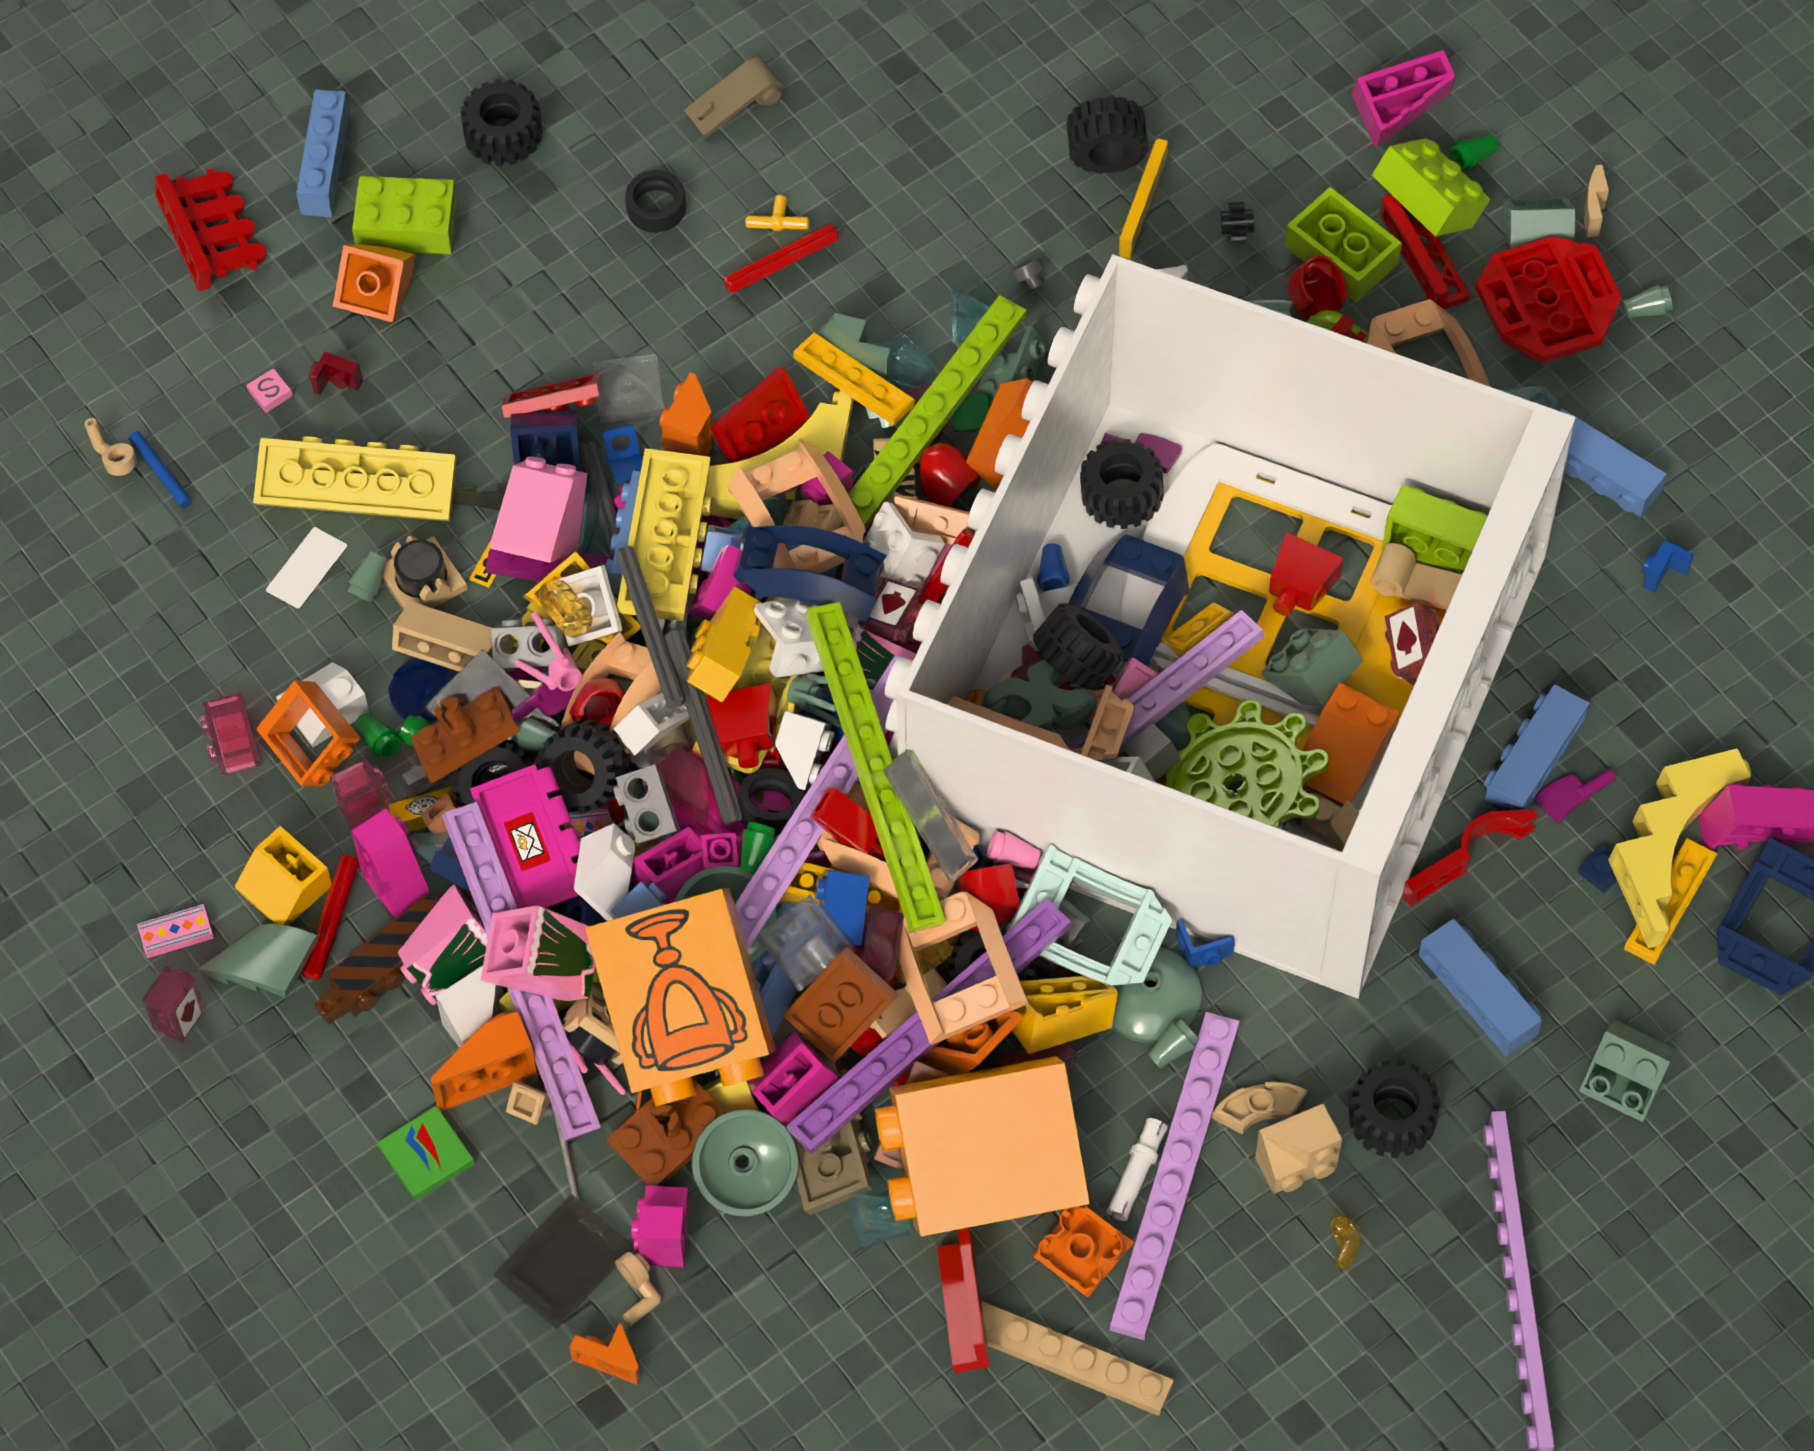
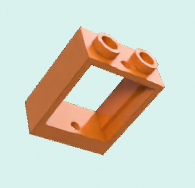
(285, 716)

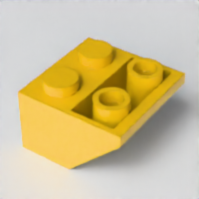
(283, 878)

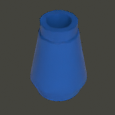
(1052, 568)

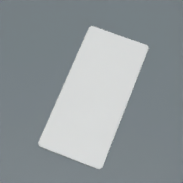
(306, 567)

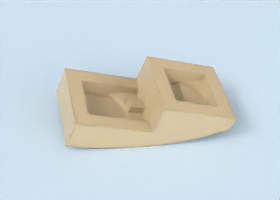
(1595, 201)
(809, 514)

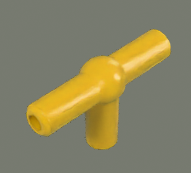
(778, 220)

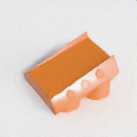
(1083, 1248)

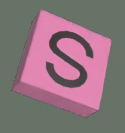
(269, 390)

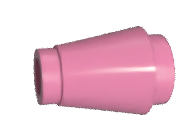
(1009, 849)

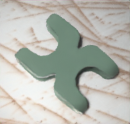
(1040, 700)

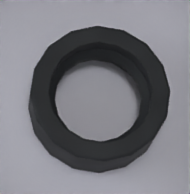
(652, 181)
(768, 780)

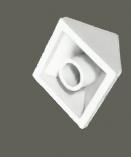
(595, 592)

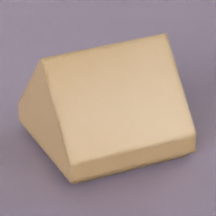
(527, 1102)

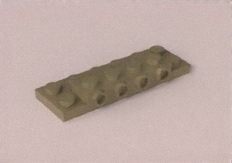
(839, 1165)

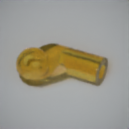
(1347, 1240)

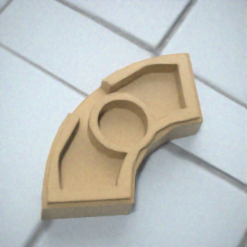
(1259, 1103)

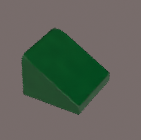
(971, 413)

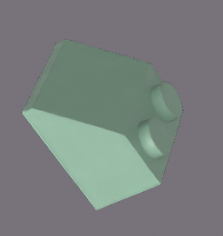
(1538, 219)

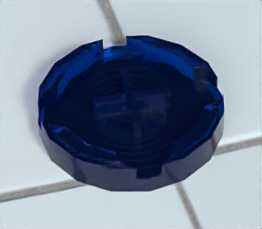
(416, 686)

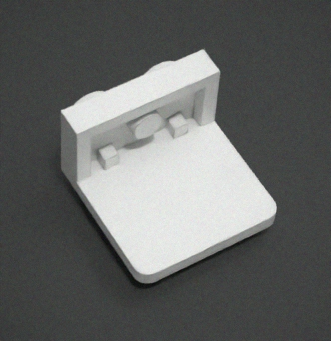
(908, 552)
(1040, 605)
(795, 647)

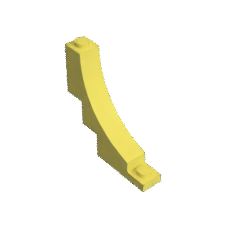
(824, 429)
(1645, 862)

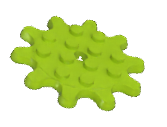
(1257, 755)

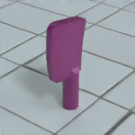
(1165, 449)
(548, 702)
(1568, 793)

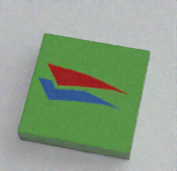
(425, 1153)

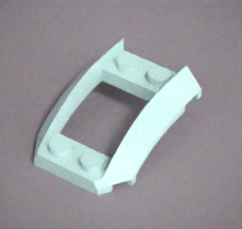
(1142, 936)

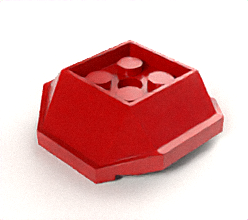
(1551, 271)

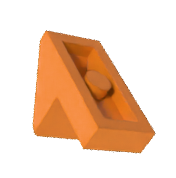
(614, 1360)

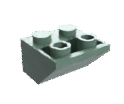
(1313, 665)
(1628, 1070)

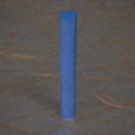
(160, 469)

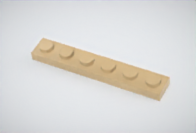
(1075, 1360)

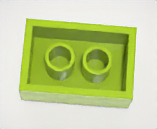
(1431, 186)
(405, 214)
(1348, 237)
(1433, 529)

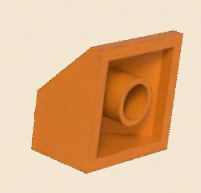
(373, 280)

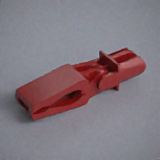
(847, 823)

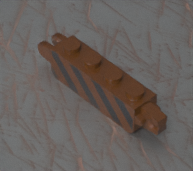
(373, 966)

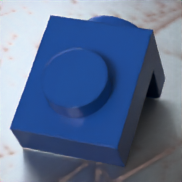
(1668, 556)

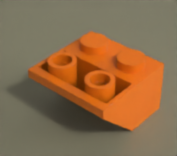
(688, 420)

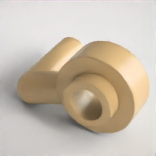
(118, 458)
(634, 1270)

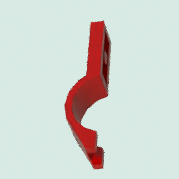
(1511, 822)

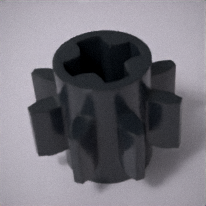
(1237, 221)

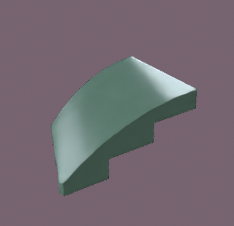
(850, 336)
(264, 959)

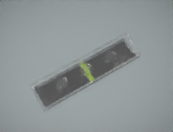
(930, 815)

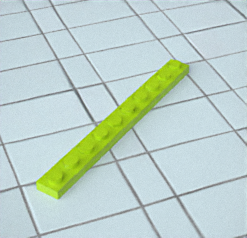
(935, 408)
(870, 758)

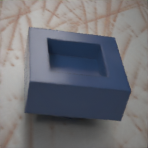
(1598, 870)

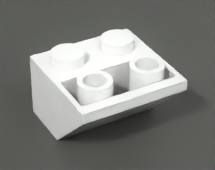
(802, 745)

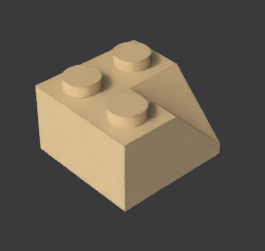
(1298, 1149)

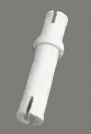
(1142, 1157)

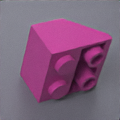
(669, 863)
(792, 1079)

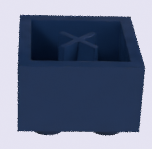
(547, 436)

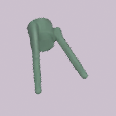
(809, 696)

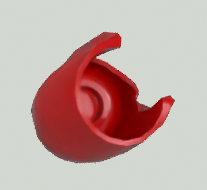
(1317, 287)
(945, 473)
(598, 701)
(993, 887)

